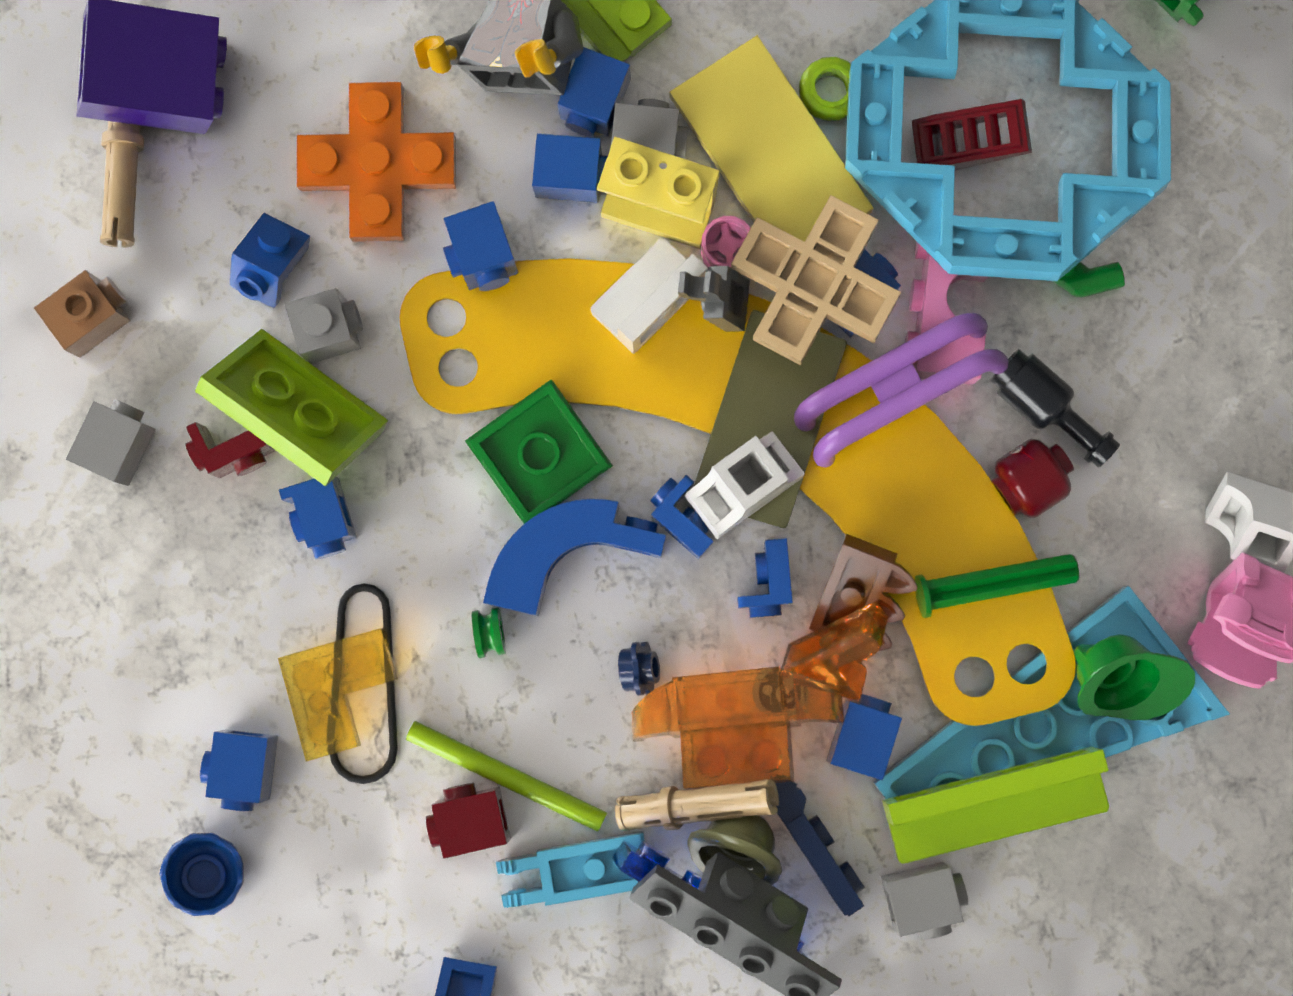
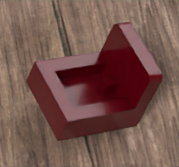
(239, 454)

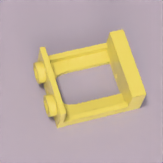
(657, 200)

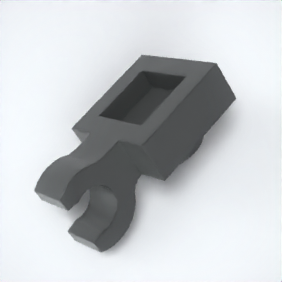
(721, 294)

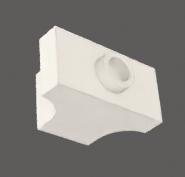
(743, 483)
(1254, 519)

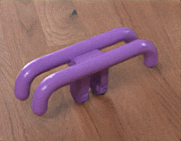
(897, 384)

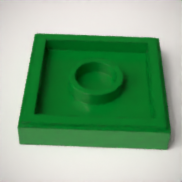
(539, 452)

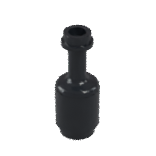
(1046, 400)

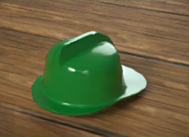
(1129, 681)

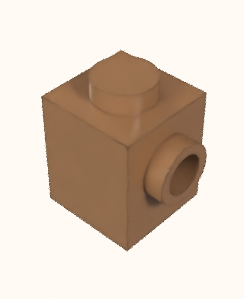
(83, 312)

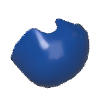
(202, 874)

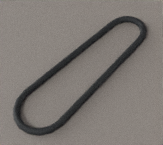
(390, 685)

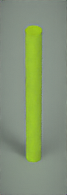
(506, 776)

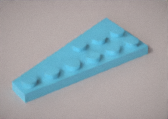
(970, 751)

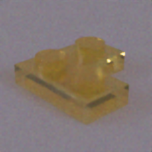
(319, 686)

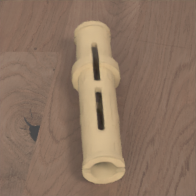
(122, 149)
(679, 807)

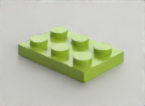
(292, 406)

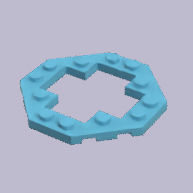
(923, 194)

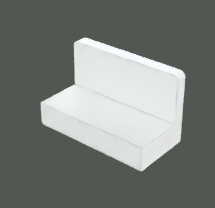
(646, 295)

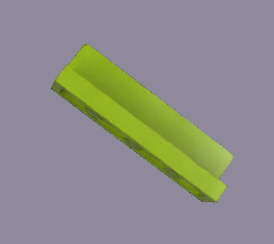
(997, 804)

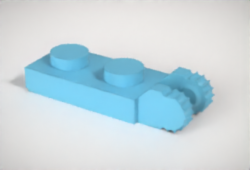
(571, 872)

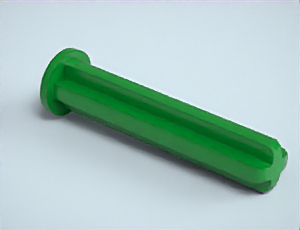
(995, 582)

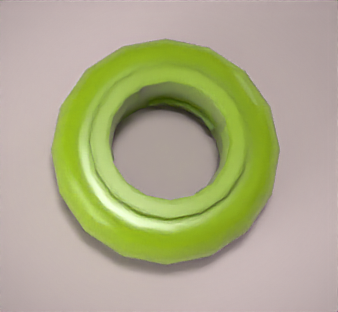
(807, 92)

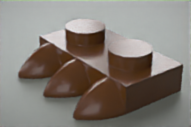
(860, 578)

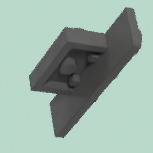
(741, 922)

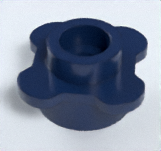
(638, 668)

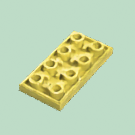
(765, 140)

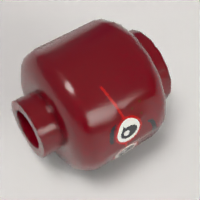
(1033, 477)

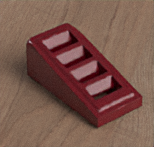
(927, 129)

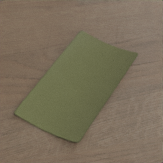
(763, 399)

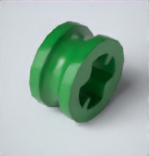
(488, 632)

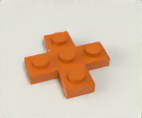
(376, 161)

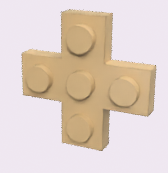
(815, 280)

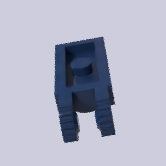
(813, 841)

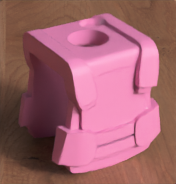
(1246, 623)

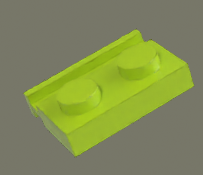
(619, 26)

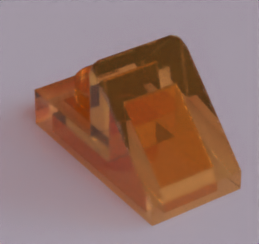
(838, 649)

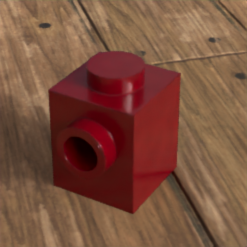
(468, 820)

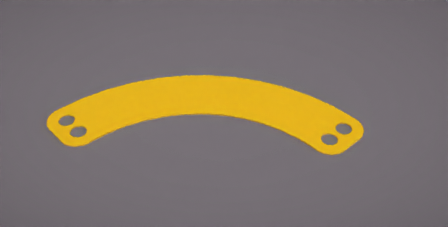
(895, 488)

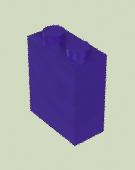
(150, 66)

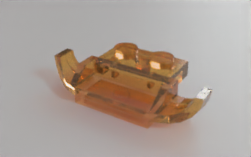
(735, 722)

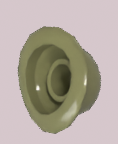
(743, 840)

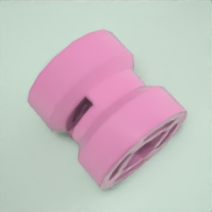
(723, 236)

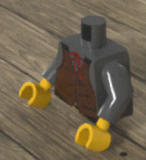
(511, 47)

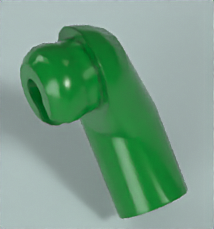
(1086, 282)

